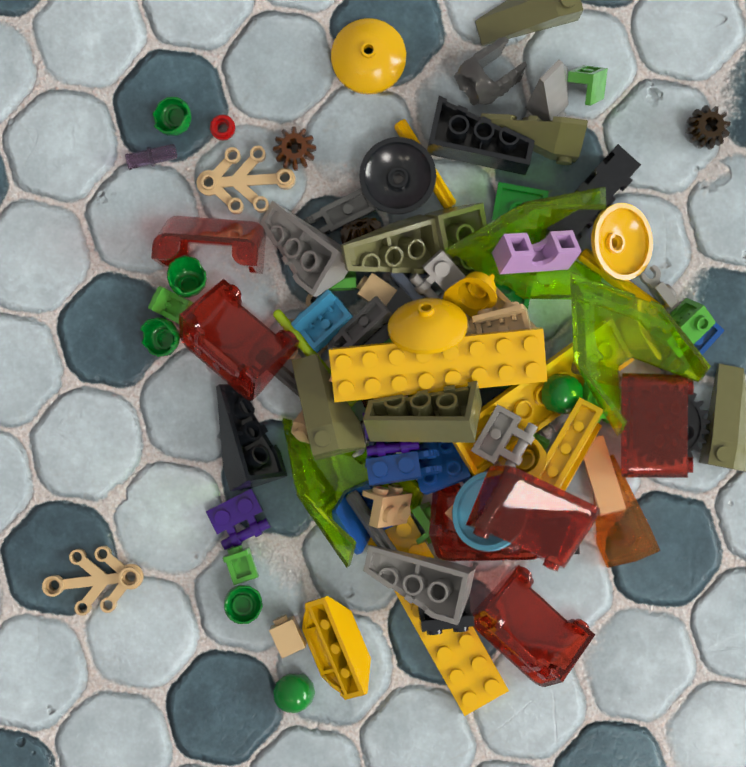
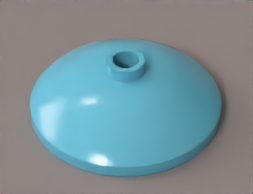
(461, 511)

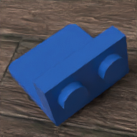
(452, 466)
(348, 520)

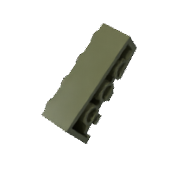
(426, 416)

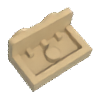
(511, 317)
(389, 506)

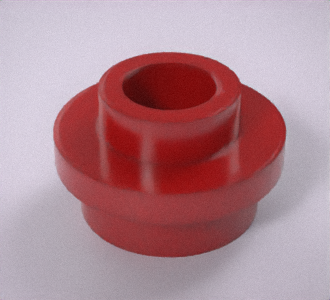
(217, 122)

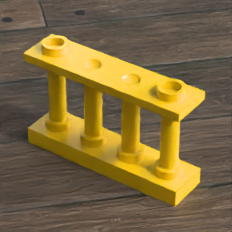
(572, 444)

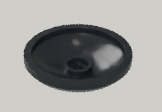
(394, 158)

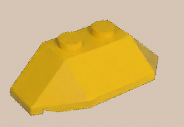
(337, 646)

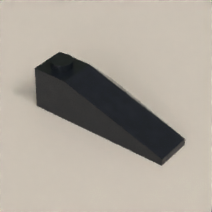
(246, 450)

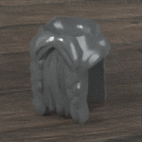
(477, 84)

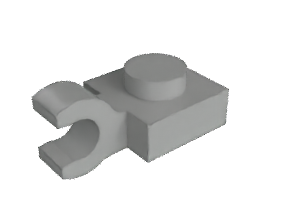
(662, 293)

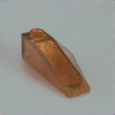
(626, 533)

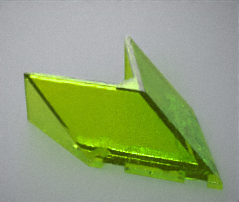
(530, 218)
(617, 326)
(323, 482)

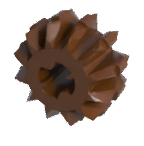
(286, 155)

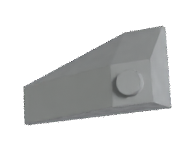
(550, 94)
(308, 252)
(428, 582)

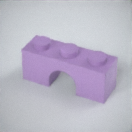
(517, 254)

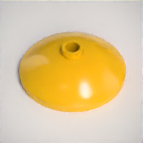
(372, 71)
(622, 241)
(427, 326)

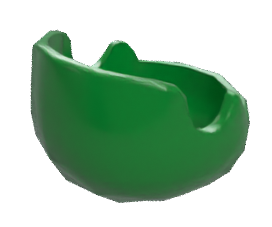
(172, 116)
(186, 276)
(160, 336)
(561, 393)
(243, 604)
(293, 693)

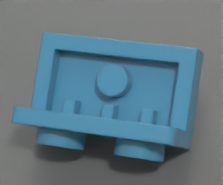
(322, 320)

